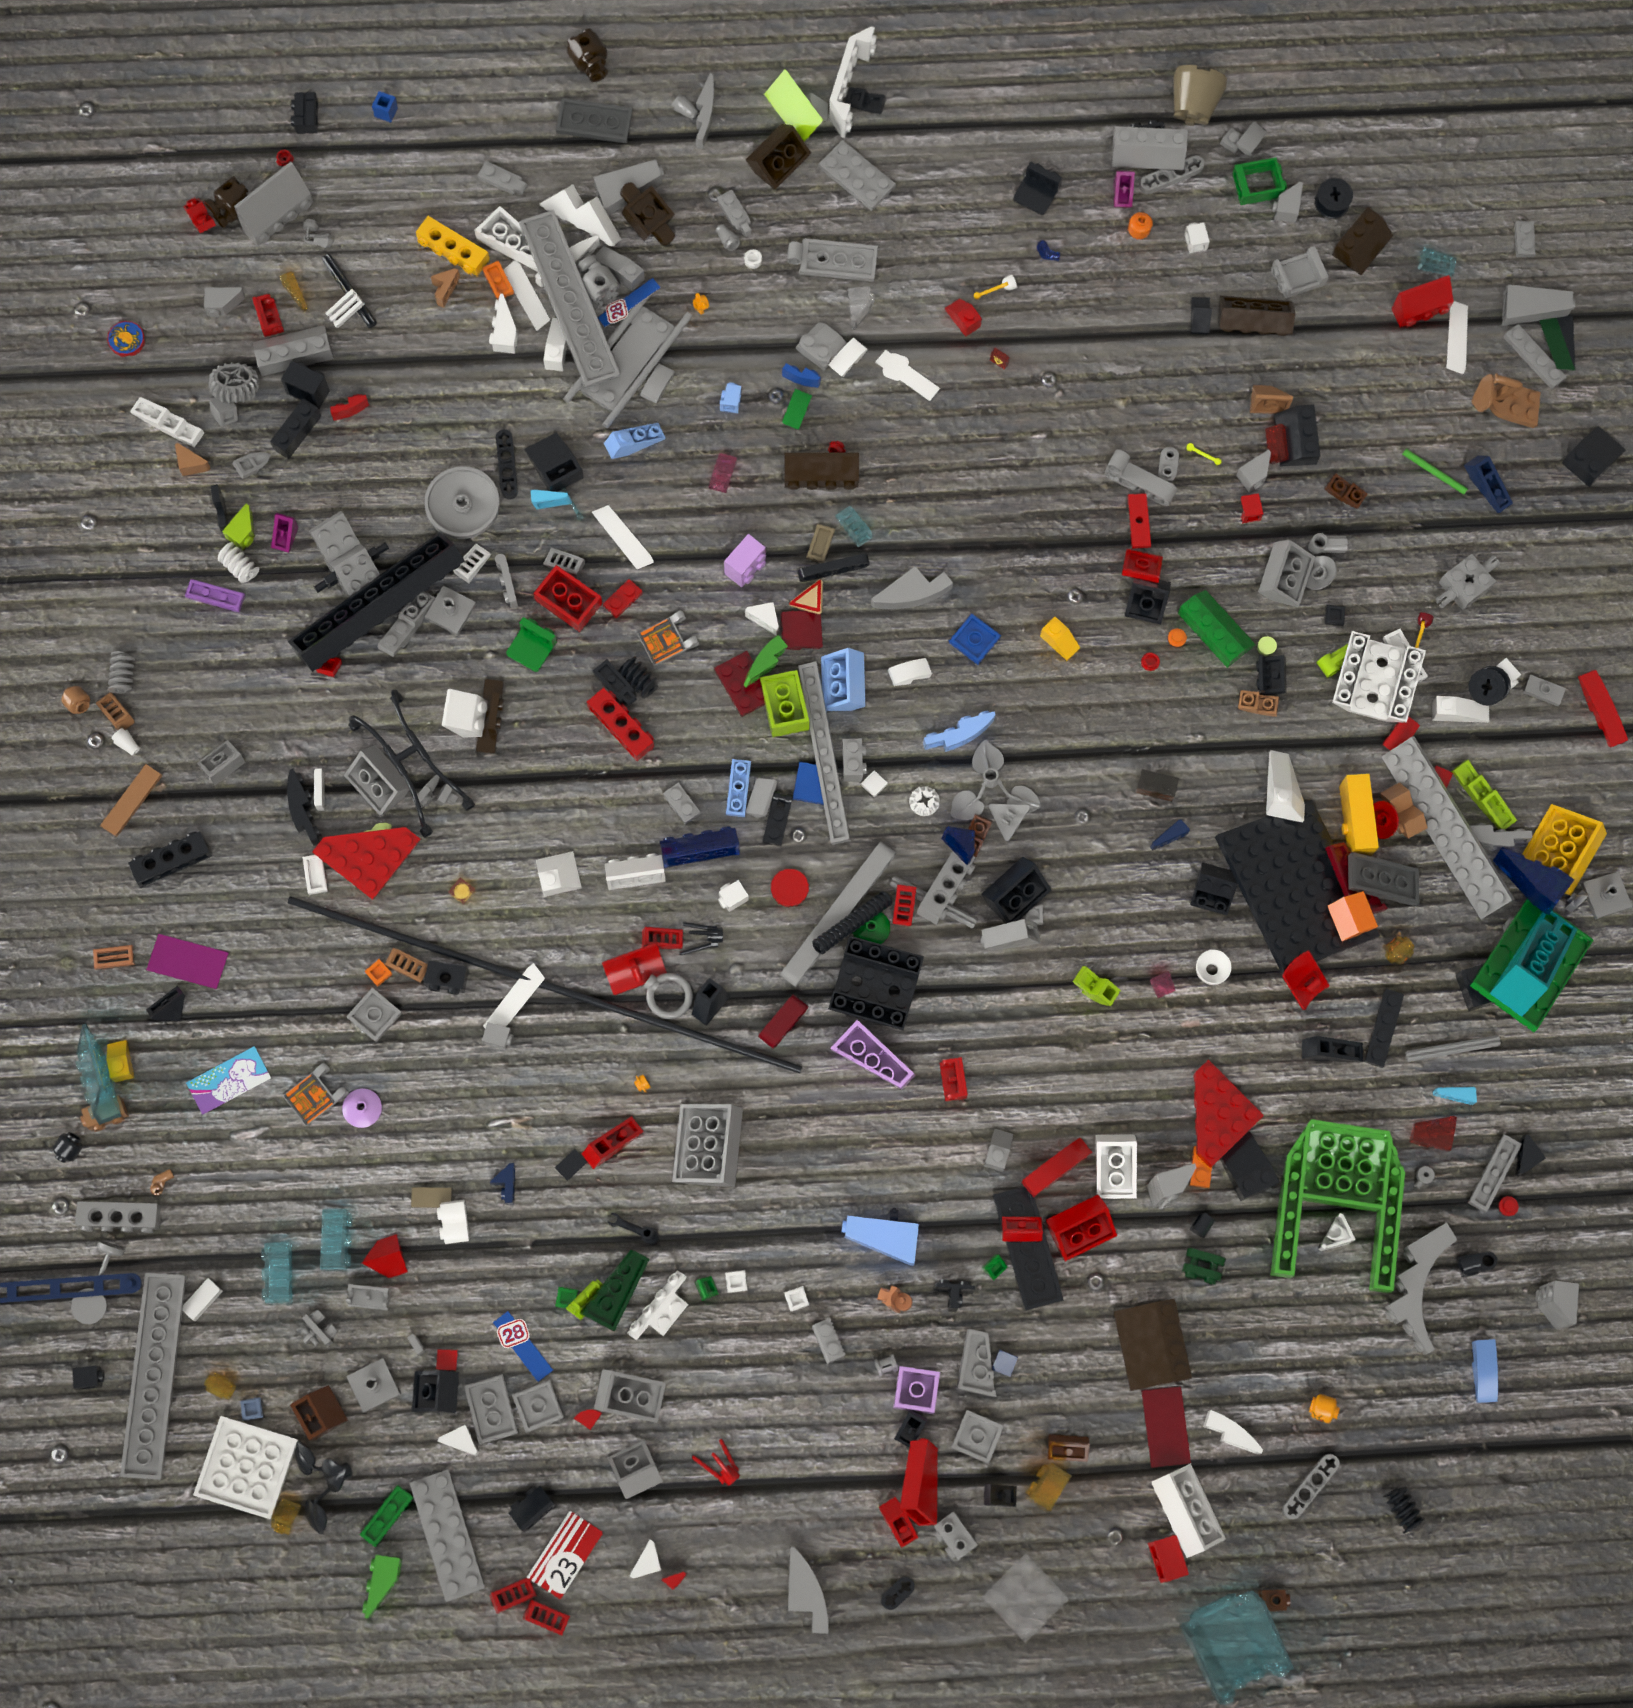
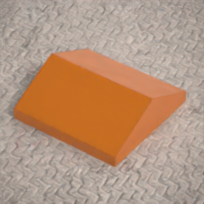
(1352, 916)

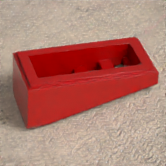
(908, 922)
(662, 931)
(496, 1603)
(530, 1608)

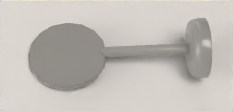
(93, 1308)

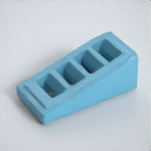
(547, 499)
(1459, 1094)

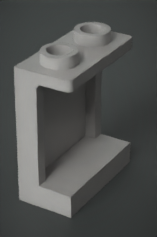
(1300, 273)

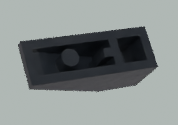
(1331, 1049)

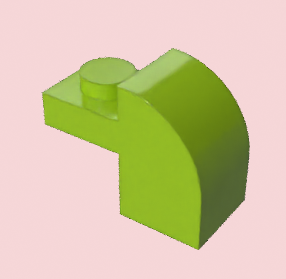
(1096, 988)

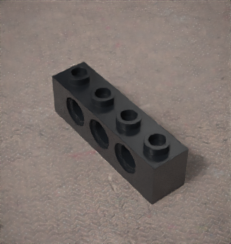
(199, 852)

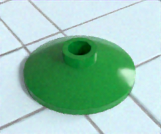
(876, 935)

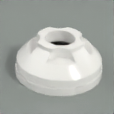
(1215, 958)

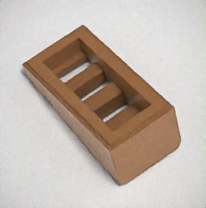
(124, 720)
(394, 953)

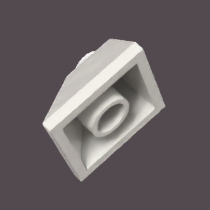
(558, 874)

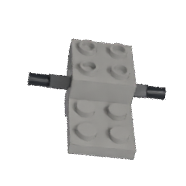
(344, 555)

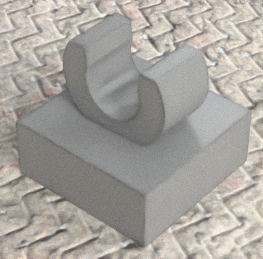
(445, 796)

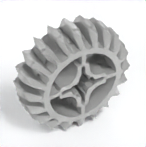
(233, 382)

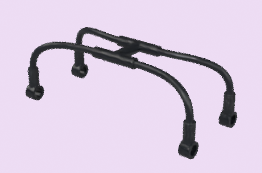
(396, 698)

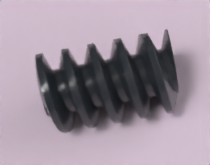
(638, 677)
(1404, 1508)

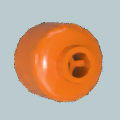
(1140, 225)

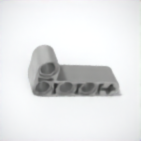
(1138, 479)

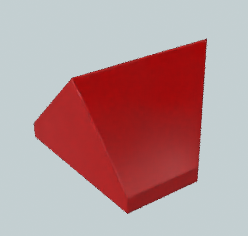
(387, 1257)

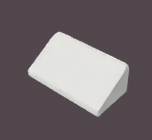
(201, 1299)

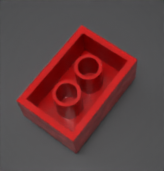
(568, 598)

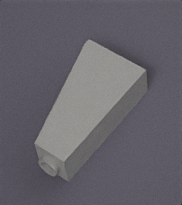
(610, 184)
(1533, 304)

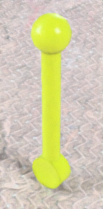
(1190, 447)

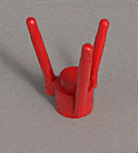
(728, 1472)

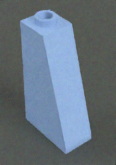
(884, 1236)

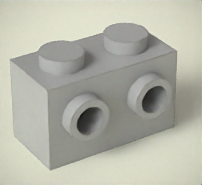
(852, 759)
(955, 1536)

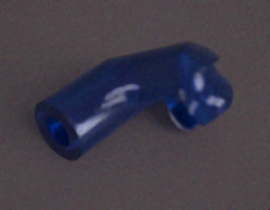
(1046, 253)

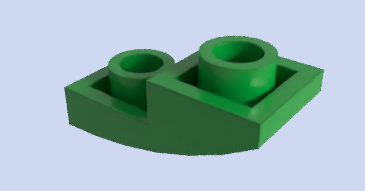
(796, 409)

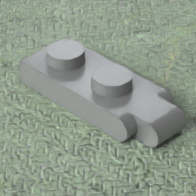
(501, 178)

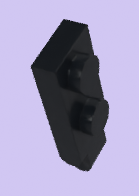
(615, 682)

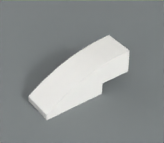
(1231, 1432)

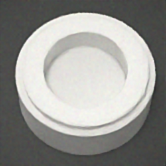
(753, 258)

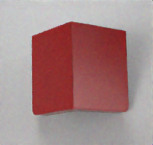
(1251, 508)

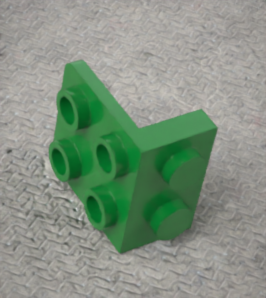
(532, 644)

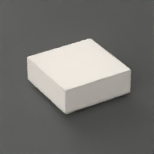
(874, 784)
(736, 1281)
(796, 1298)

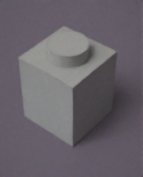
(497, 1036)

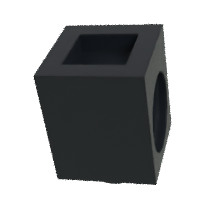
(87, 1377)

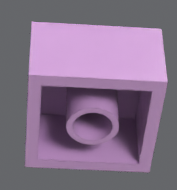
(745, 561)
(916, 1390)

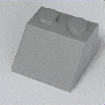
(635, 1469)

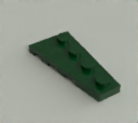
(614, 1295)

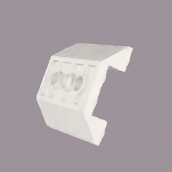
(1391, 684)

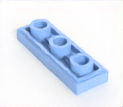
(738, 797)

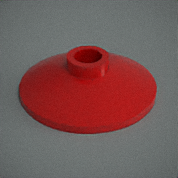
(1386, 819)

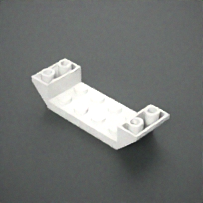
(858, 47)

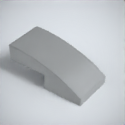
(1250, 138)
(657, 383)

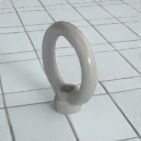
(651, 985)

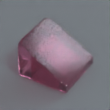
(1162, 984)

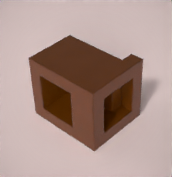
(1268, 1595)

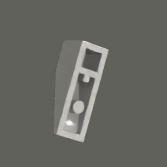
(621, 267)

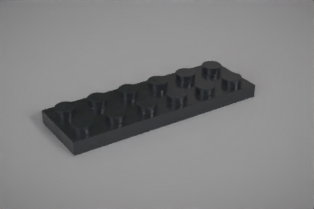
(1029, 1260)

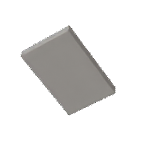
(491, 1409)

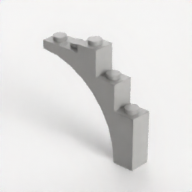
(1412, 1281)

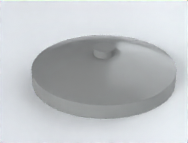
(462, 502)

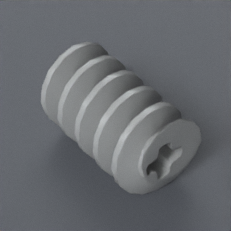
(120, 673)

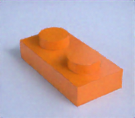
(497, 280)
(1202, 1173)

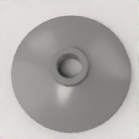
(1321, 566)

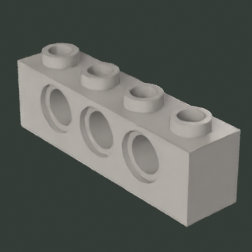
(929, 907)
(87, 1210)

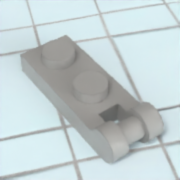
(505, 579)

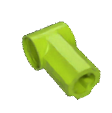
(1332, 663)

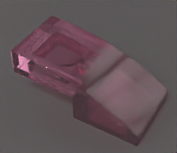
(722, 472)

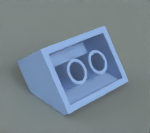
(843, 680)

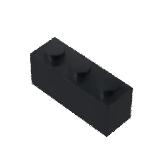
(295, 428)

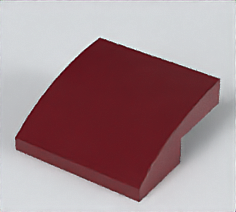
(801, 630)

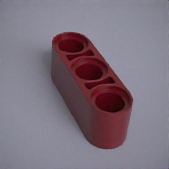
(783, 1021)

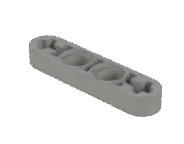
(1172, 176)
(1310, 1486)

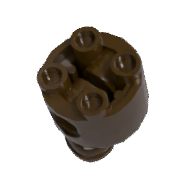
(590, 57)
(225, 199)

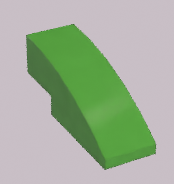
(766, 660)

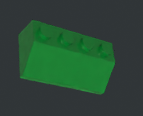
(1215, 628)

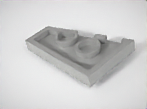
(975, 1366)

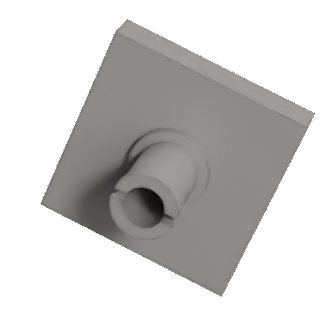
(450, 610)
(1606, 895)
(373, 1385)

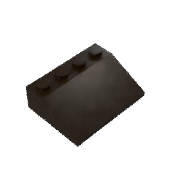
(1152, 1345)

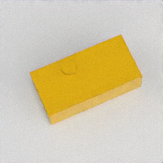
(1358, 814)

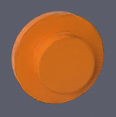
(1177, 637)

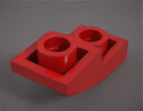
(355, 405)
(1401, 732)

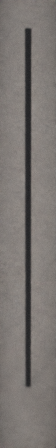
(546, 985)

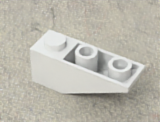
(505, 333)

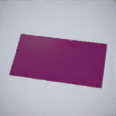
(187, 961)

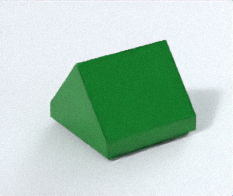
(994, 1267)
(706, 1288)

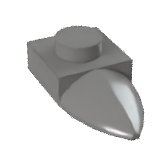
(251, 463)
(425, 794)
(1575, 900)

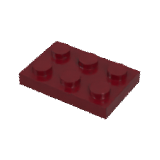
(732, 676)

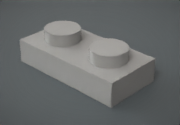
(1524, 239)
(681, 803)

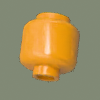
(1324, 1408)

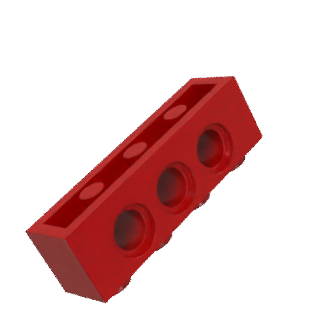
(636, 748)

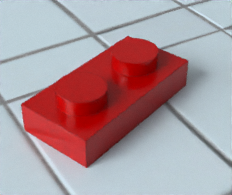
(622, 598)

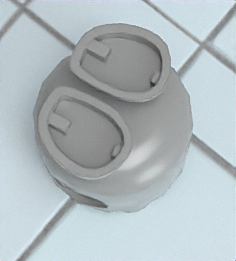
(598, 281)

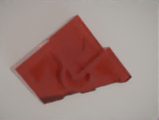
(1435, 1133)

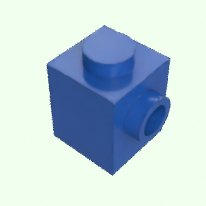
(384, 106)

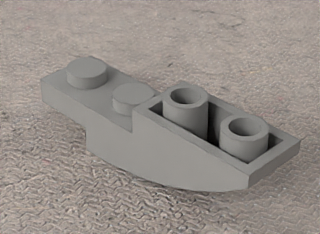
(406, 625)
(1500, 838)

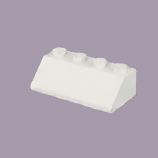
(1188, 1510)

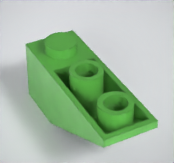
(384, 1577)

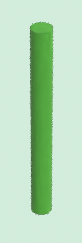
(1436, 472)

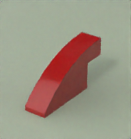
(1056, 1167)

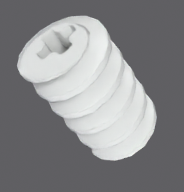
(237, 564)

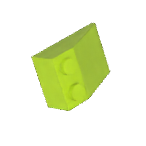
(784, 703)

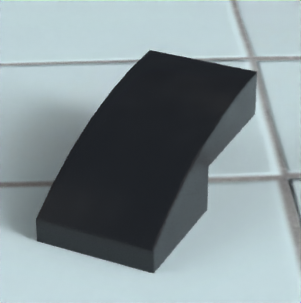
(864, 101)

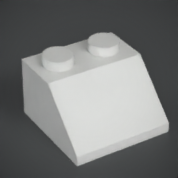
(464, 713)

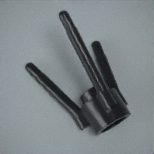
(713, 934)

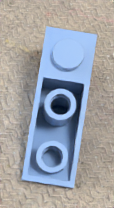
(630, 440)

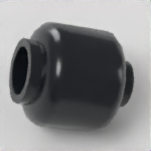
(67, 1147)

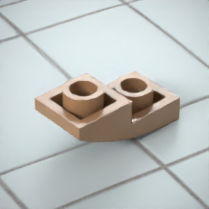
(1258, 704)

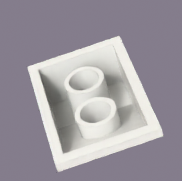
(1116, 1166)

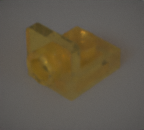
(285, 1516)

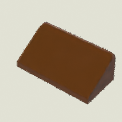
(1068, 1448)

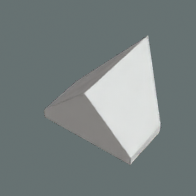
(1338, 1234)

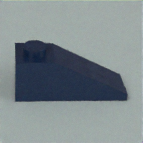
(1487, 480)

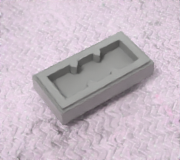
(1544, 690)

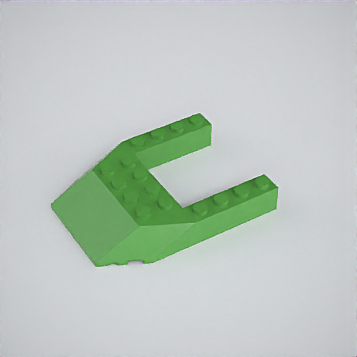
(1343, 1169)

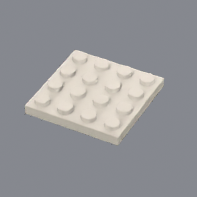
(245, 1467)

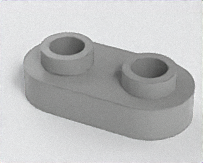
(1168, 464)

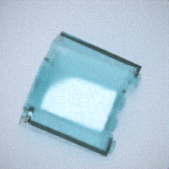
(1235, 1643)

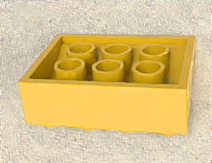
(1566, 842)

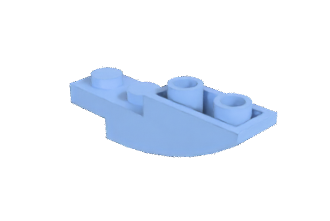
(967, 730)

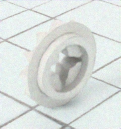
(920, 808)

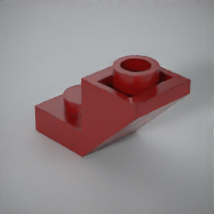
(199, 215)

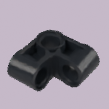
(1473, 1264)

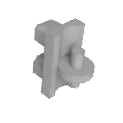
(325, 1335)

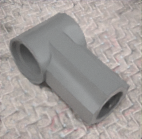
(1329, 544)

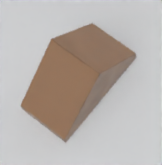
(189, 462)

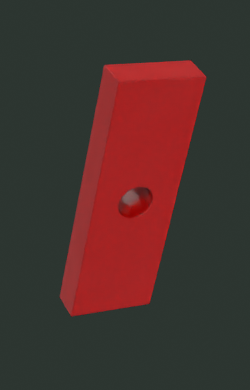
(1139, 512)

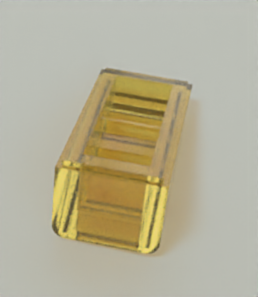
(290, 284)

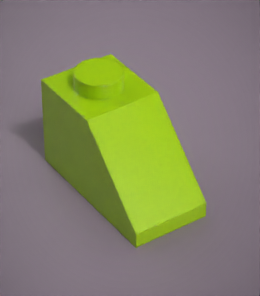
(241, 528)

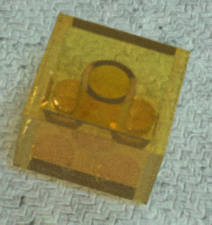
(1047, 1487)

